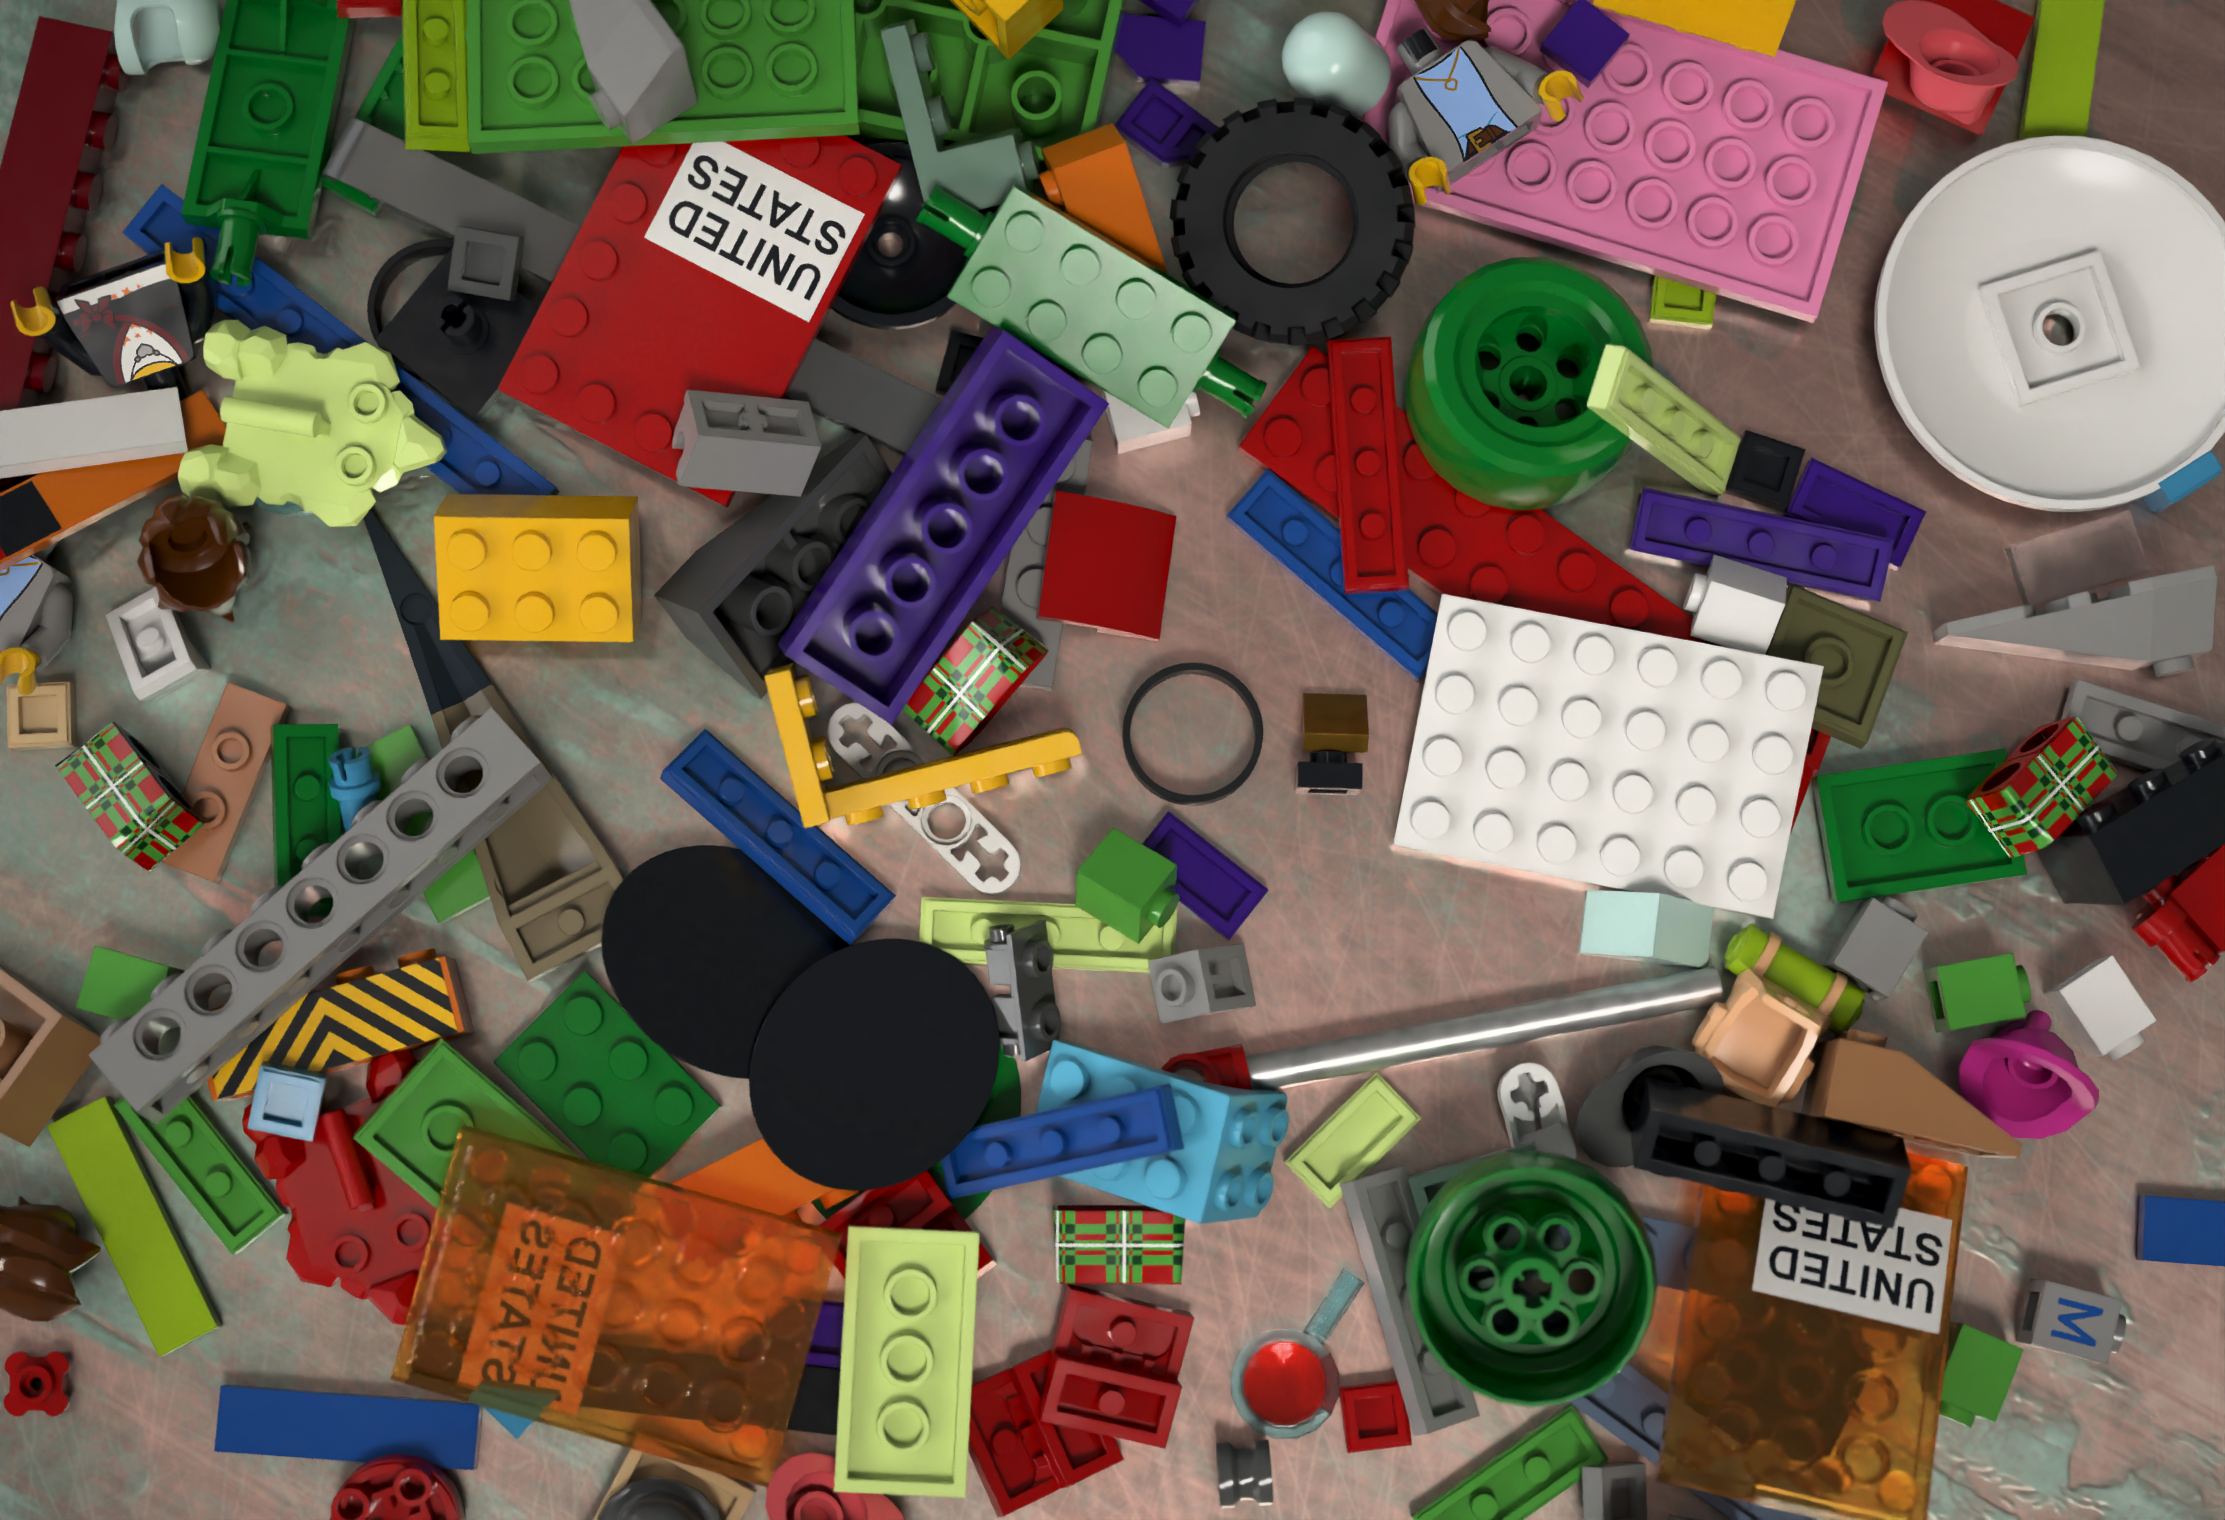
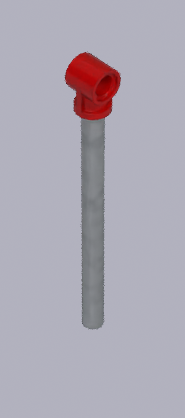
(1454, 1034)

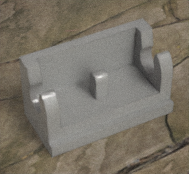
(745, 443)

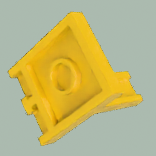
(920, 784)

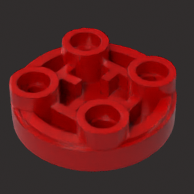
(397, 1490)

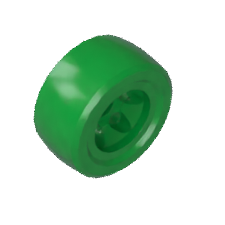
(1497, 444)
(1528, 1362)

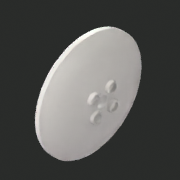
(2073, 235)

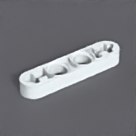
(919, 817)

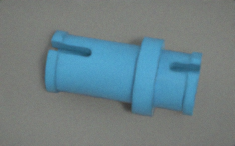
(353, 781)

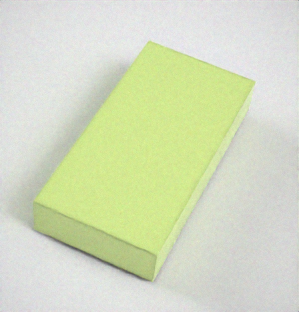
(1352, 1139)

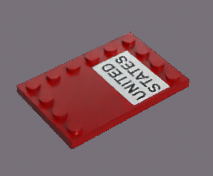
(699, 278)

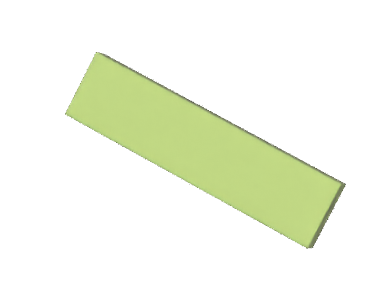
(1663, 420)
(1074, 935)

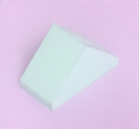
(1646, 928)

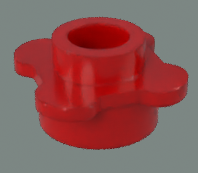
(51, 1370)

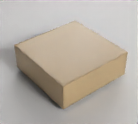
(43, 718)

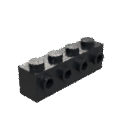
(1770, 1153)

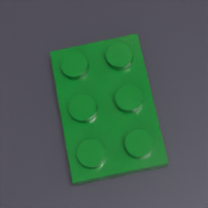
(1908, 828)
(606, 1081)

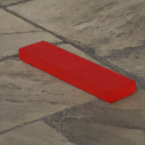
(1367, 465)

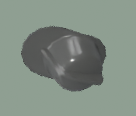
(1612, 1106)

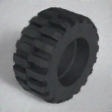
(1276, 136)

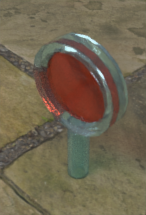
(1287, 1377)

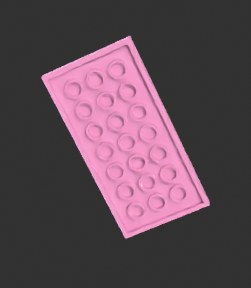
(1675, 160)

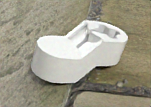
(1530, 1093)

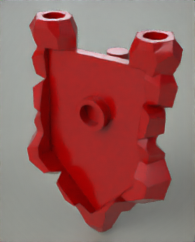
(346, 1205)

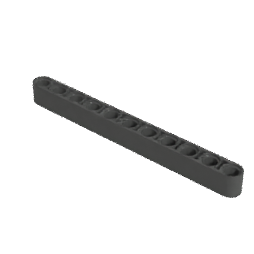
(448, 197)

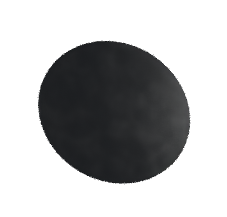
(705, 950)
(874, 1064)

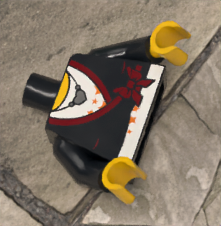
(130, 318)

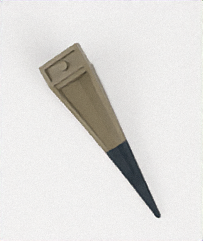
(545, 861)

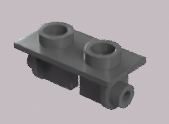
(1028, 1016)

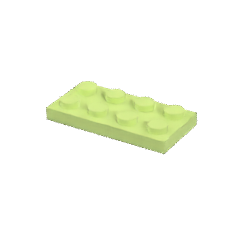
(906, 1361)

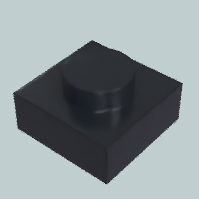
(1328, 774)

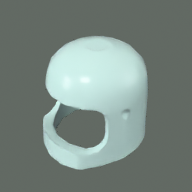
(167, 32)
(1336, 62)

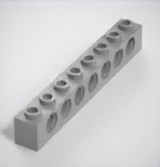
(313, 950)

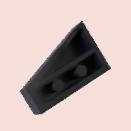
(2142, 831)

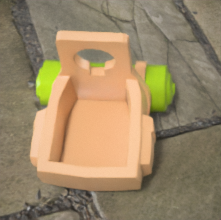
(1773, 1017)

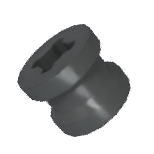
(1244, 1473)

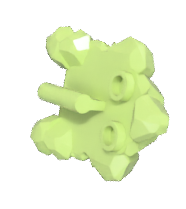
(306, 426)

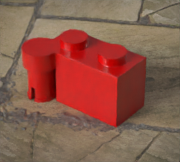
(2187, 916)

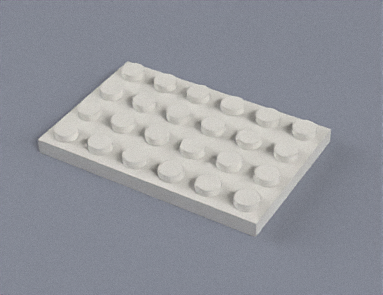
(1607, 755)

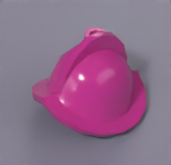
(2027, 1079)

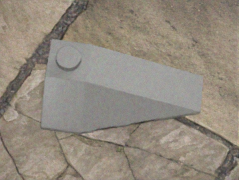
(633, 64)
(2138, 626)

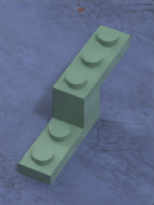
(971, 170)

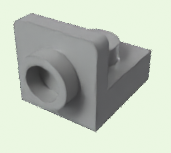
(1202, 982)

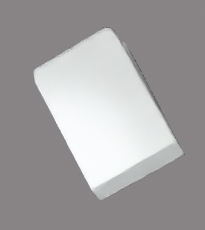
(154, 647)

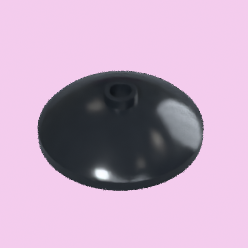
(915, 283)

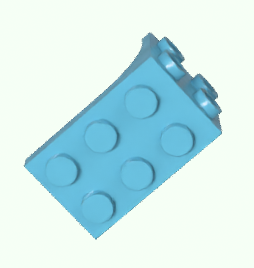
(1224, 1133)

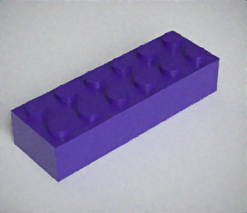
(942, 524)

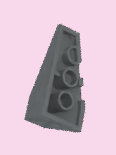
(759, 572)

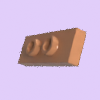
(227, 778)

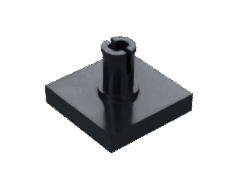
(458, 339)

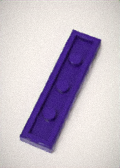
(1786, 546)

